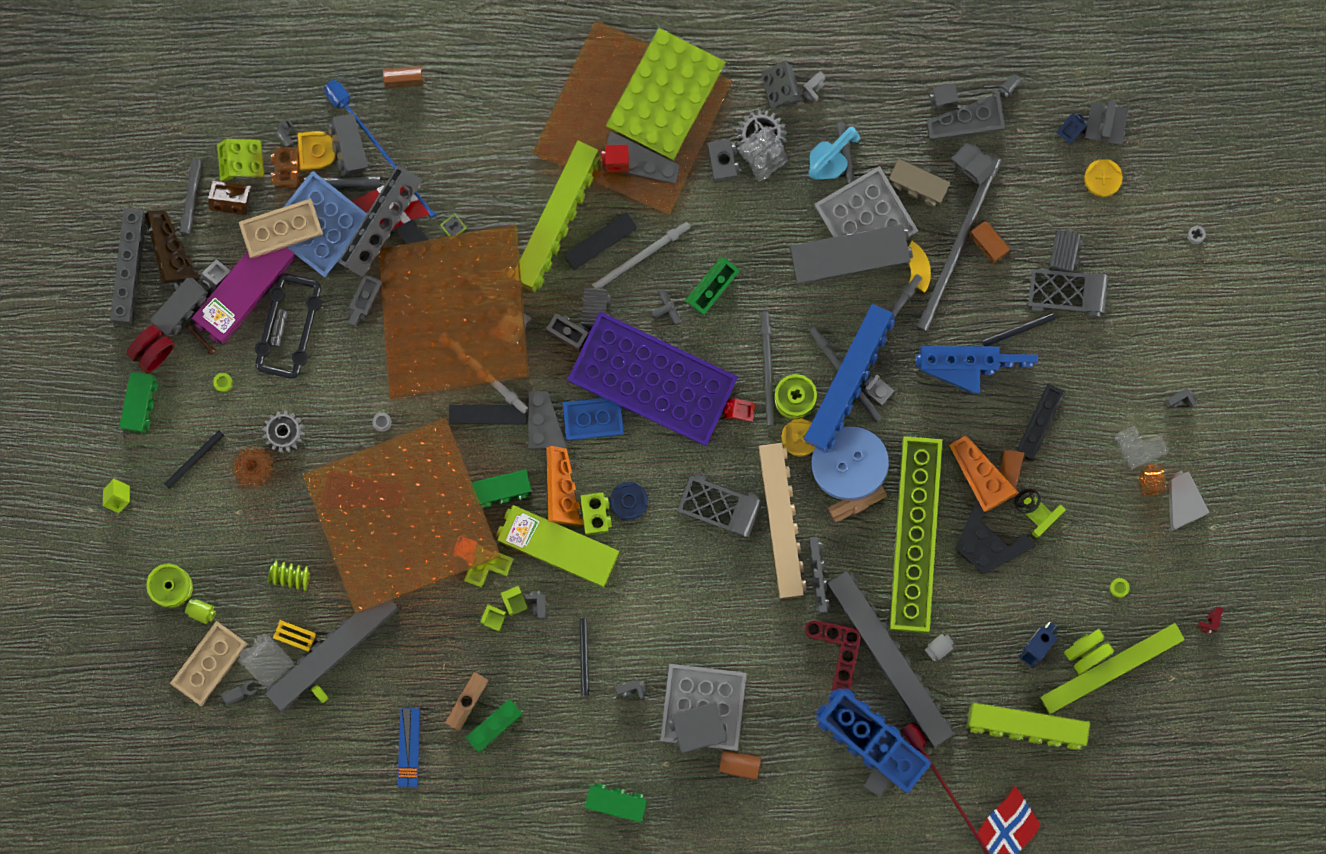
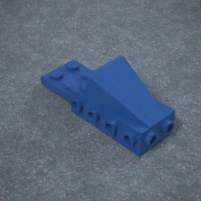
(966, 373)
(871, 739)

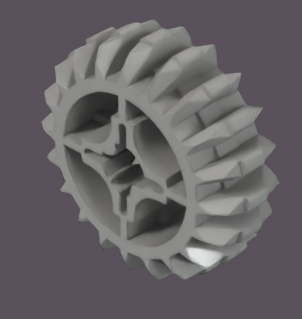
(755, 120)

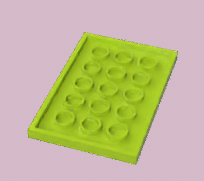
(665, 94)

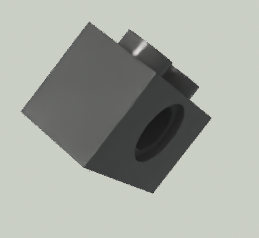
(722, 172)

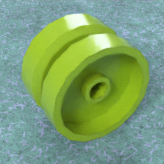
(799, 386)
(161, 578)
(1088, 651)

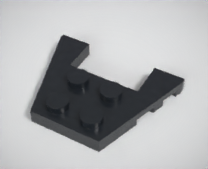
(984, 547)

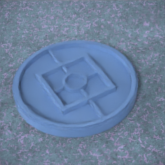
(853, 466)

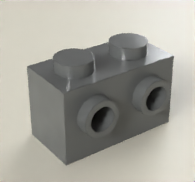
(567, 332)

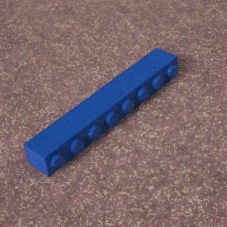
(849, 378)

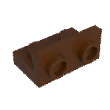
(229, 197)

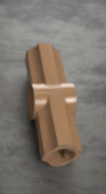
(849, 507)
(460, 713)

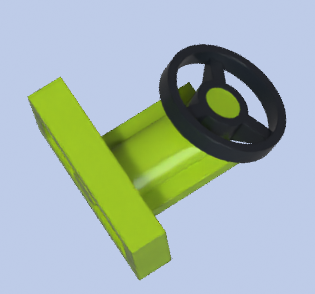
(1037, 511)

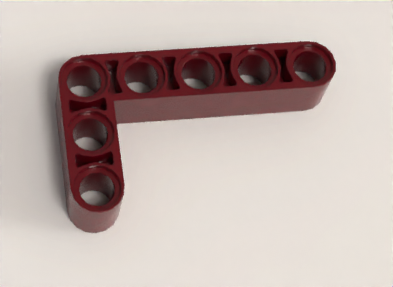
(845, 647)

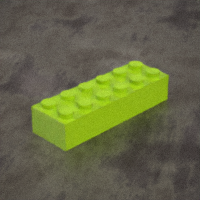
(1028, 725)

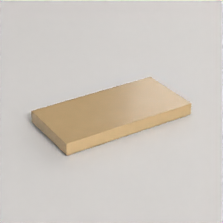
(280, 228)
(208, 663)

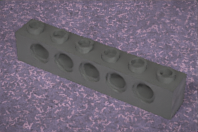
(378, 211)
(128, 267)

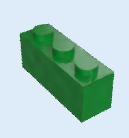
(712, 285)
(138, 402)
(503, 488)
(494, 726)
(616, 802)

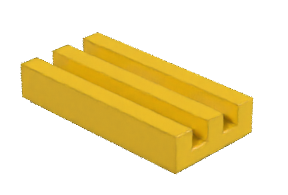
(279, 630)

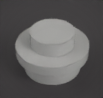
(382, 422)

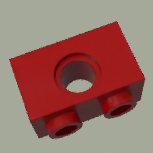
(616, 158)

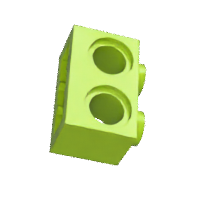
(590, 514)

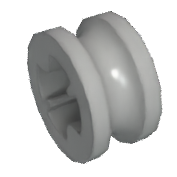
(1193, 229)

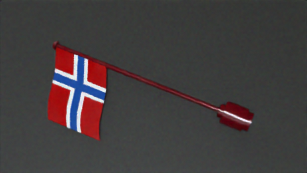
(1006, 827)

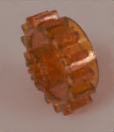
(248, 457)

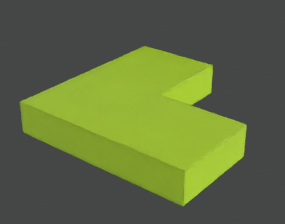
(478, 574)

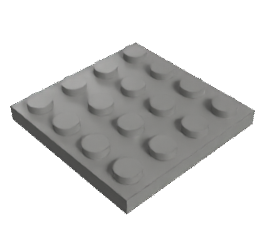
(864, 206)
(697, 686)

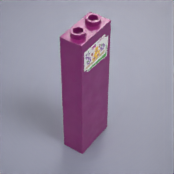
(241, 293)

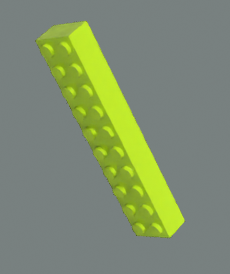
(915, 535)

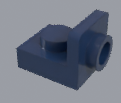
(1072, 127)

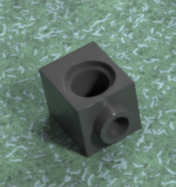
(944, 96)
(876, 782)

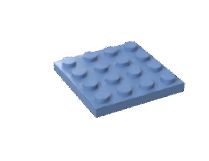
(338, 221)

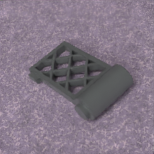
(1093, 298)
(744, 513)

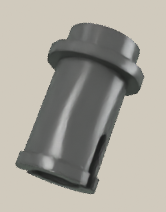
(1006, 89)

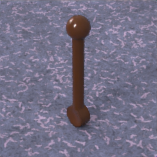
(211, 350)

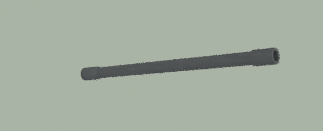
(928, 314)

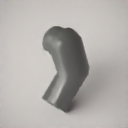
(283, 132)

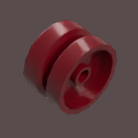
(150, 349)

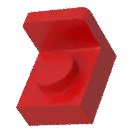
(739, 410)

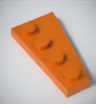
(984, 478)
(561, 495)

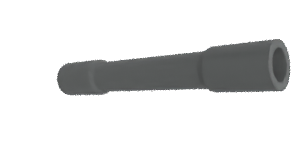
(194, 175)
(365, 181)

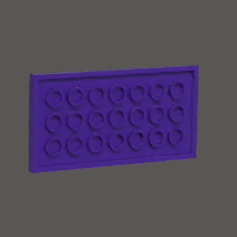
(652, 378)

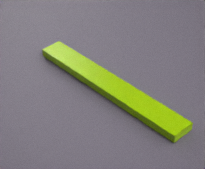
(1112, 668)

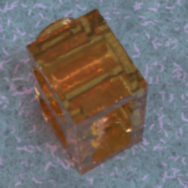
(290, 167)
(1152, 480)

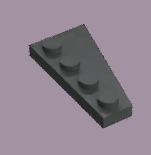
(970, 119)
(645, 162)
(819, 584)

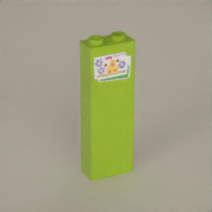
(557, 546)

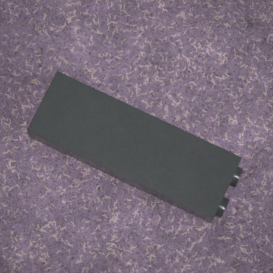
(850, 254)

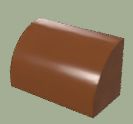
(403, 77)
(989, 242)
(1011, 466)
(740, 764)

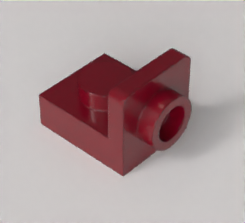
(1214, 618)

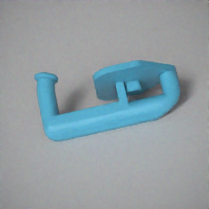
(827, 161)

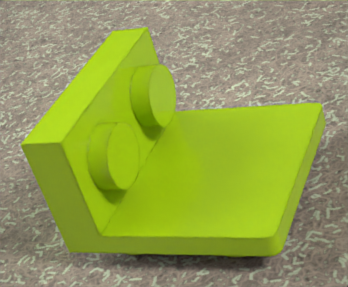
(240, 159)

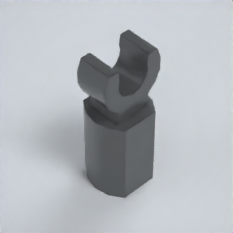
(238, 693)

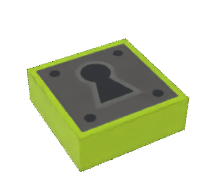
(453, 226)

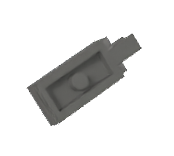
(363, 299)

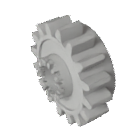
(290, 439)

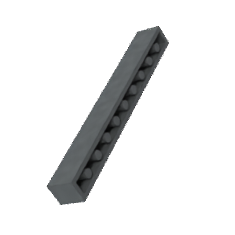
(890, 659)

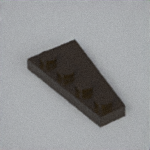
(169, 251)

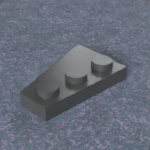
(543, 423)

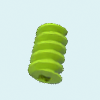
(289, 576)

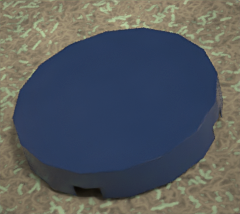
(628, 501)

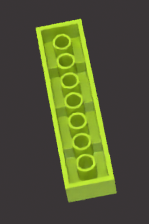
(557, 214)

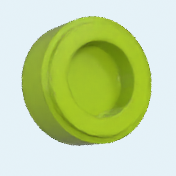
(222, 382)
(1119, 588)
(319, 693)

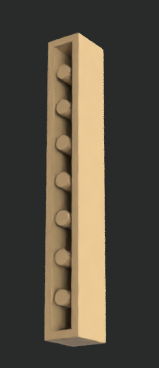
(781, 521)

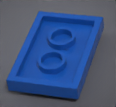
(592, 419)

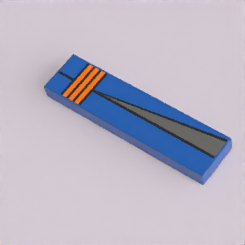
(409, 747)

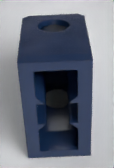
(1039, 645)

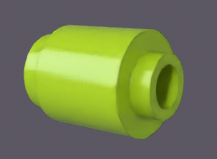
(200, 611)

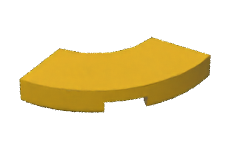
(920, 265)

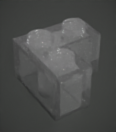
(1139, 453)

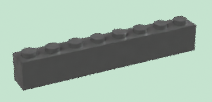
(327, 655)

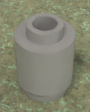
(939, 647)

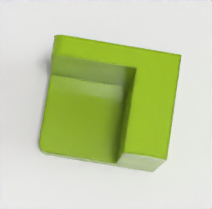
(116, 495)
(514, 600)
(493, 618)

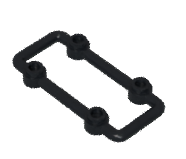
(277, 295)

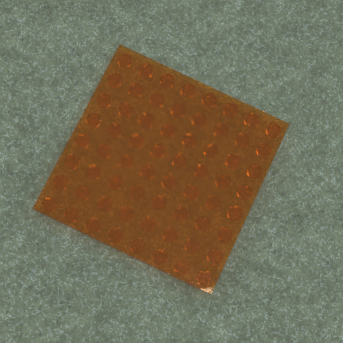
(591, 97)
(453, 312)
(401, 515)

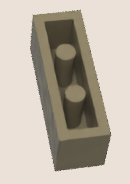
(918, 183)

